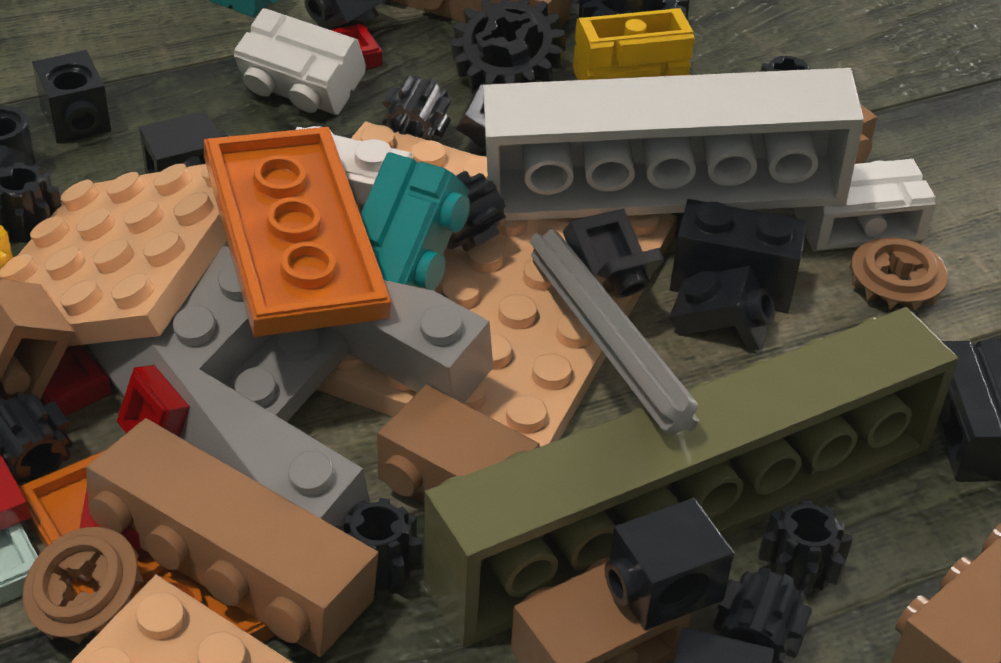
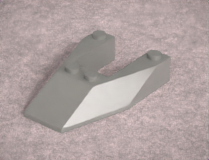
(250, 386)

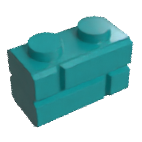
(412, 219)

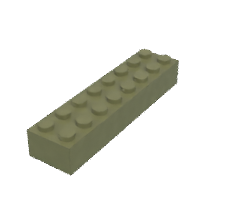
(761, 442)

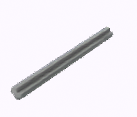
(616, 335)

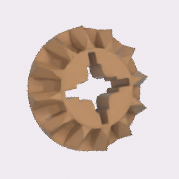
(908, 260)
(83, 556)

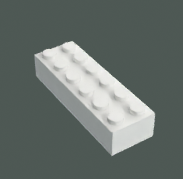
(671, 139)

